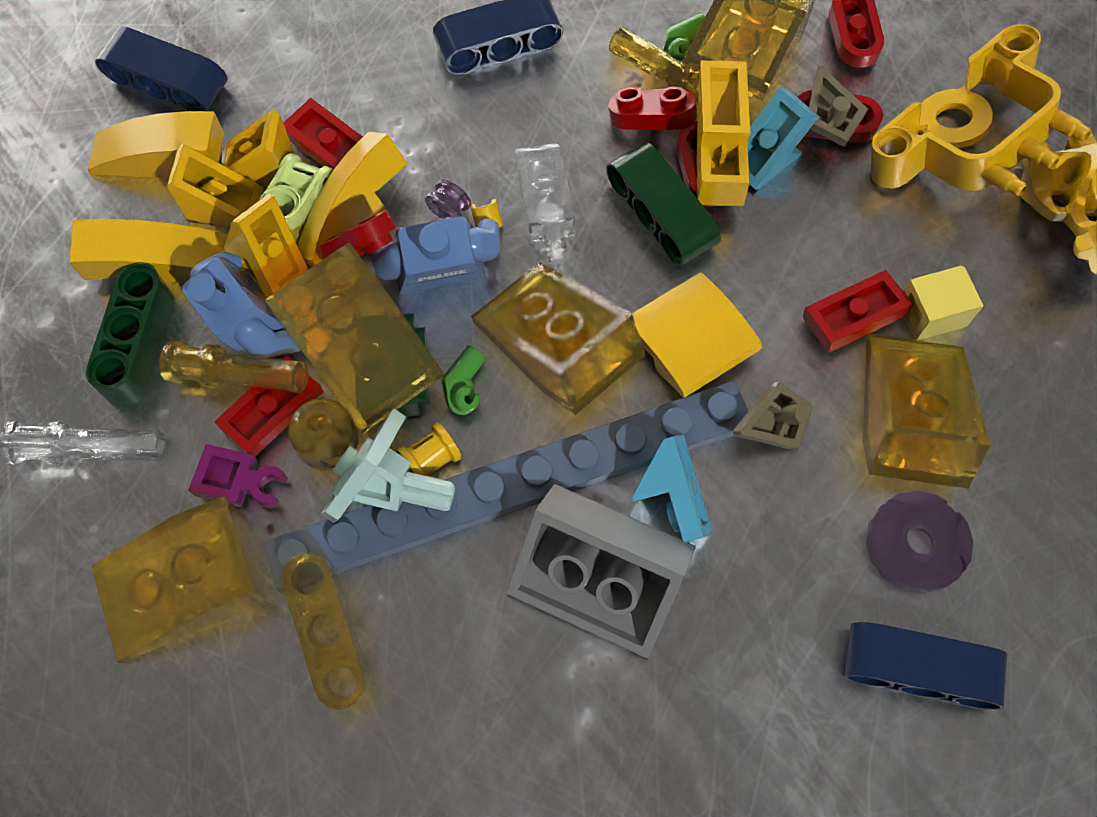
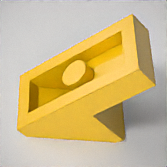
(267, 244)

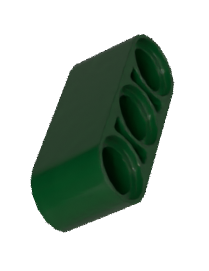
(663, 204)
(137, 355)

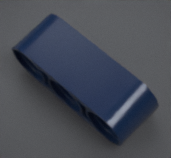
(496, 34)
(161, 70)
(926, 665)

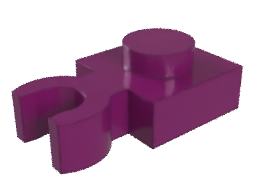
(233, 475)

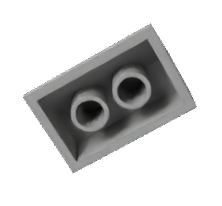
(600, 570)

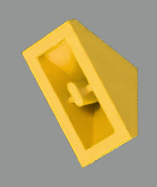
(258, 149)
(209, 190)

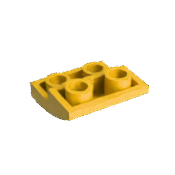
(694, 334)

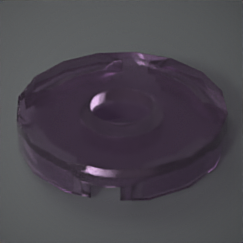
(899, 562)

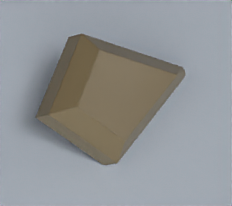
(836, 107)
(776, 418)

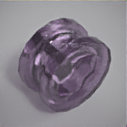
(448, 200)

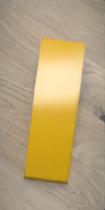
(723, 133)
(150, 143)
(350, 192)
(109, 245)

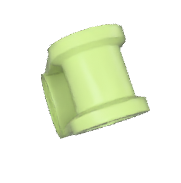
(296, 189)

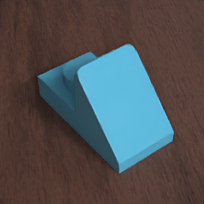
(776, 135)
(674, 473)

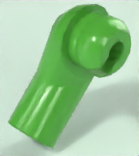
(679, 37)
(458, 383)

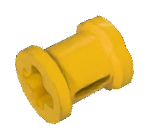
(431, 451)

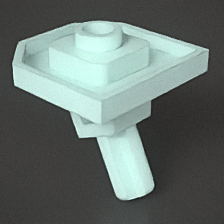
(383, 477)

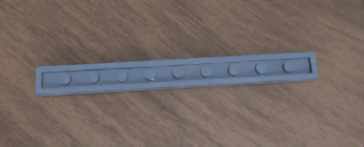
(511, 484)

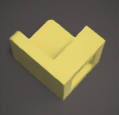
(941, 302)

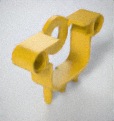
(919, 142)

